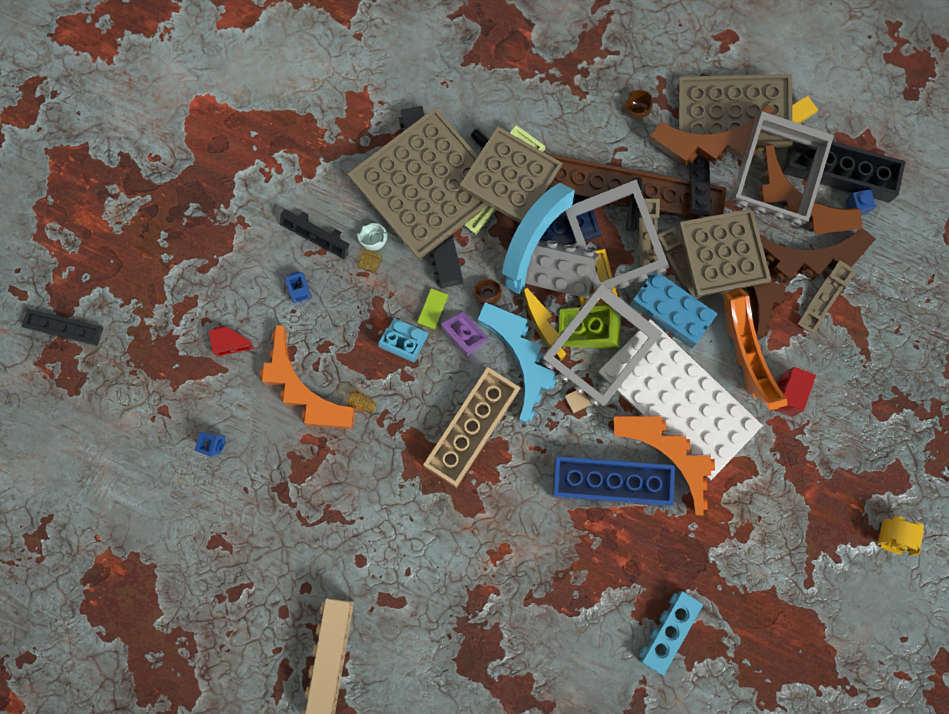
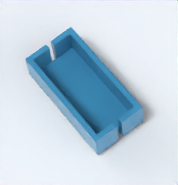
(673, 309)

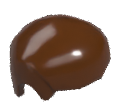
(639, 104)
(487, 291)

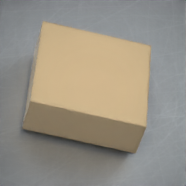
(577, 401)

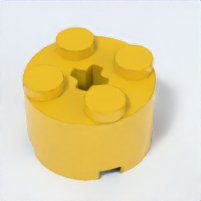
(901, 536)

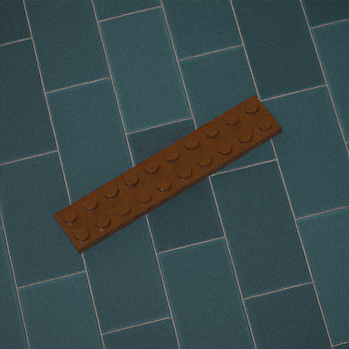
(596, 178)

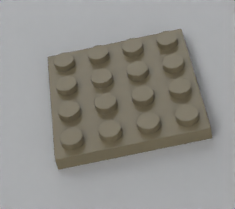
(510, 174)
(724, 252)

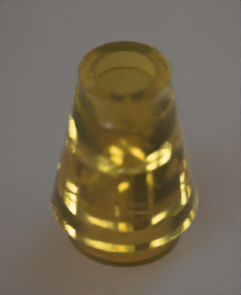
(361, 402)

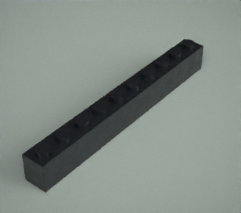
(445, 254)

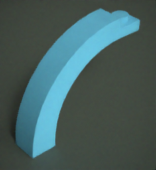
(530, 231)

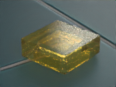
(370, 261)

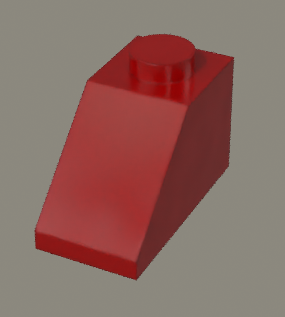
(227, 341)

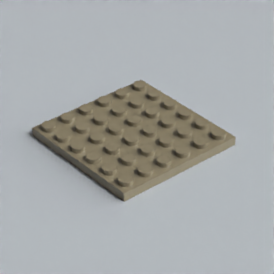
(418, 183)

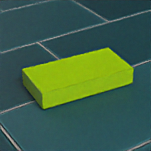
(433, 309)

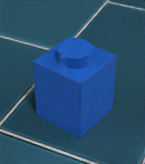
(862, 200)

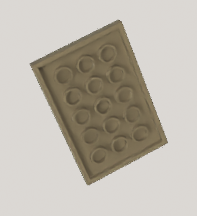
(731, 101)

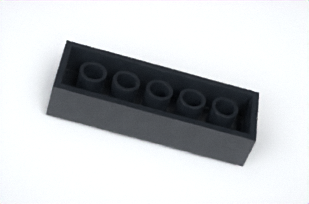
(849, 169)

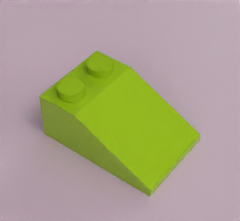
(596, 331)

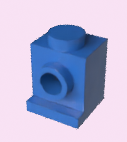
(300, 294)
(215, 443)

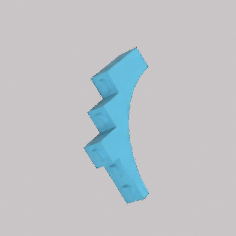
(535, 377)

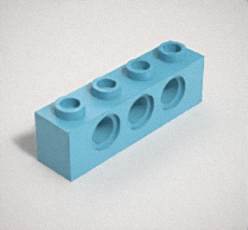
(690, 608)

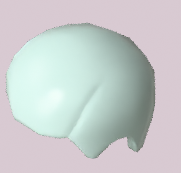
(372, 236)

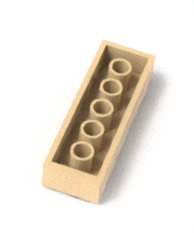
(471, 427)
(329, 656)

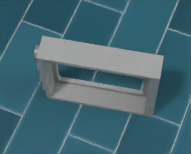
(795, 132)
(639, 274)
(628, 313)

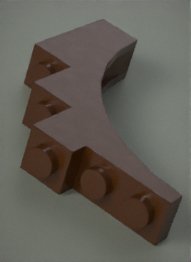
(813, 262)
(763, 298)

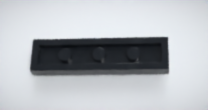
(700, 186)
(62, 327)

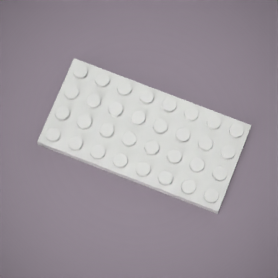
(686, 397)

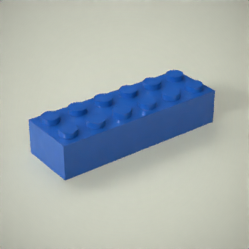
(613, 481)

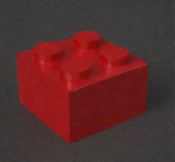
(796, 387)

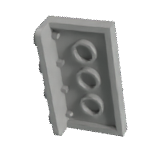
(562, 268)

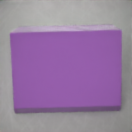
(464, 334)

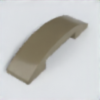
(646, 251)
(677, 259)
(825, 296)

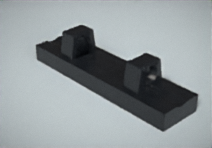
(329, 241)

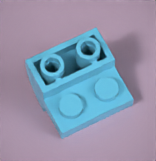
(403, 340)

